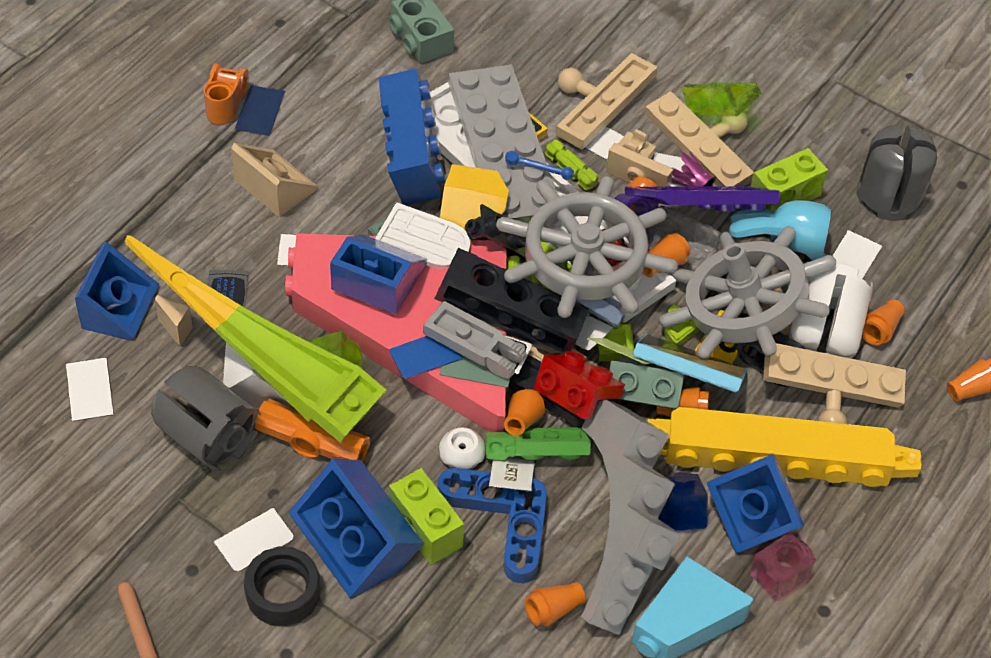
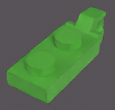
(538, 442)

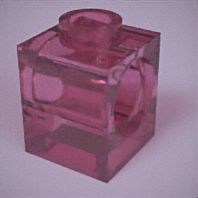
(776, 578)

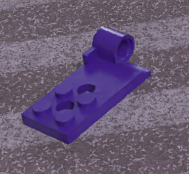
(717, 197)

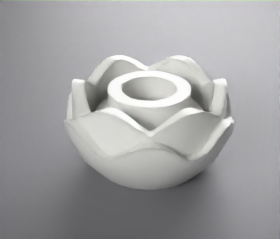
(462, 458)

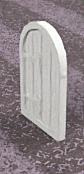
(424, 235)

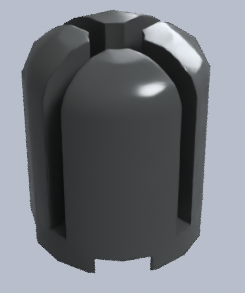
(897, 175)
(231, 416)

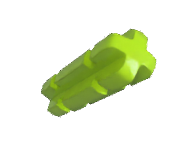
(556, 152)

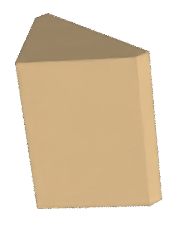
(270, 178)

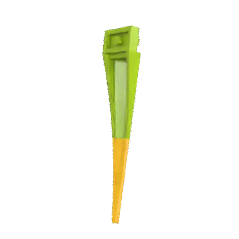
(305, 375)

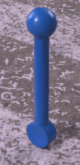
(513, 158)

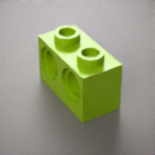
(796, 177)

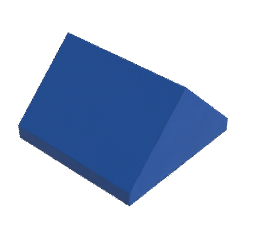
(114, 295)
(755, 503)

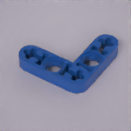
(510, 502)

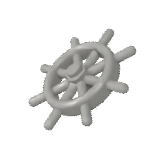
(586, 246)
(747, 291)

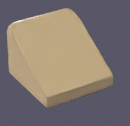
(174, 318)

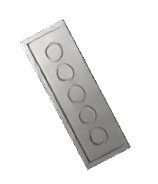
(496, 123)

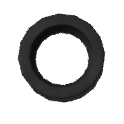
(286, 559)

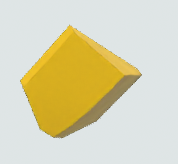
(468, 189)

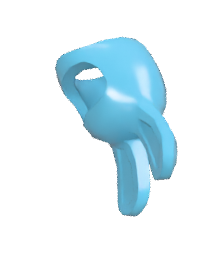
(806, 217)

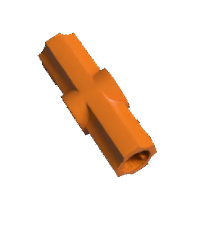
(308, 437)

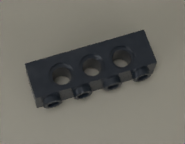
(517, 307)

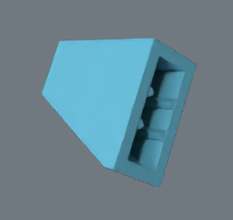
(689, 612)

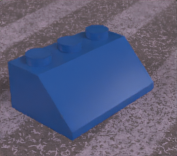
(355, 526)

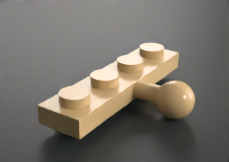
(601, 102)
(693, 135)
(836, 377)

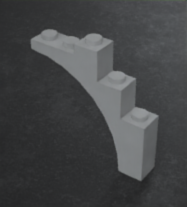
(637, 496)

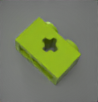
(428, 515)

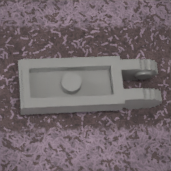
(474, 339)

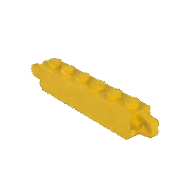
(800, 446)

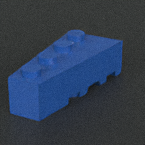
(409, 137)

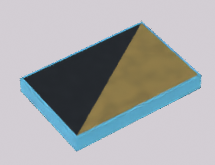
(688, 363)

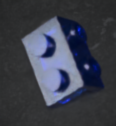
(686, 504)

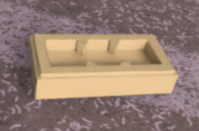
(630, 164)

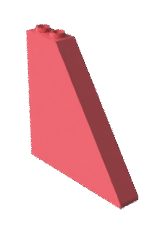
(380, 330)

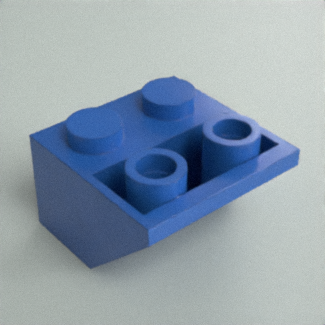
(375, 272)

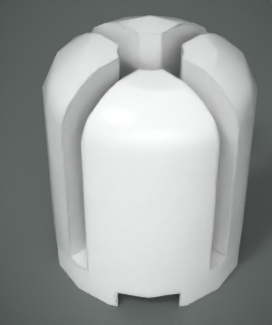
(850, 298)

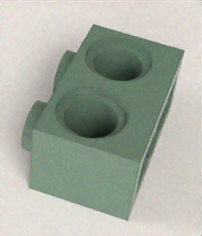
(422, 29)

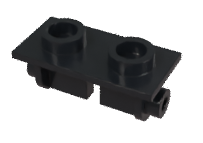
(485, 228)

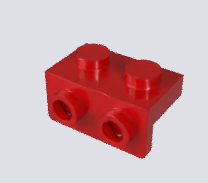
(576, 383)

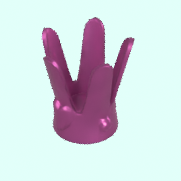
(692, 173)

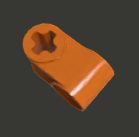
(224, 93)

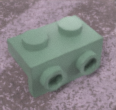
(648, 384)

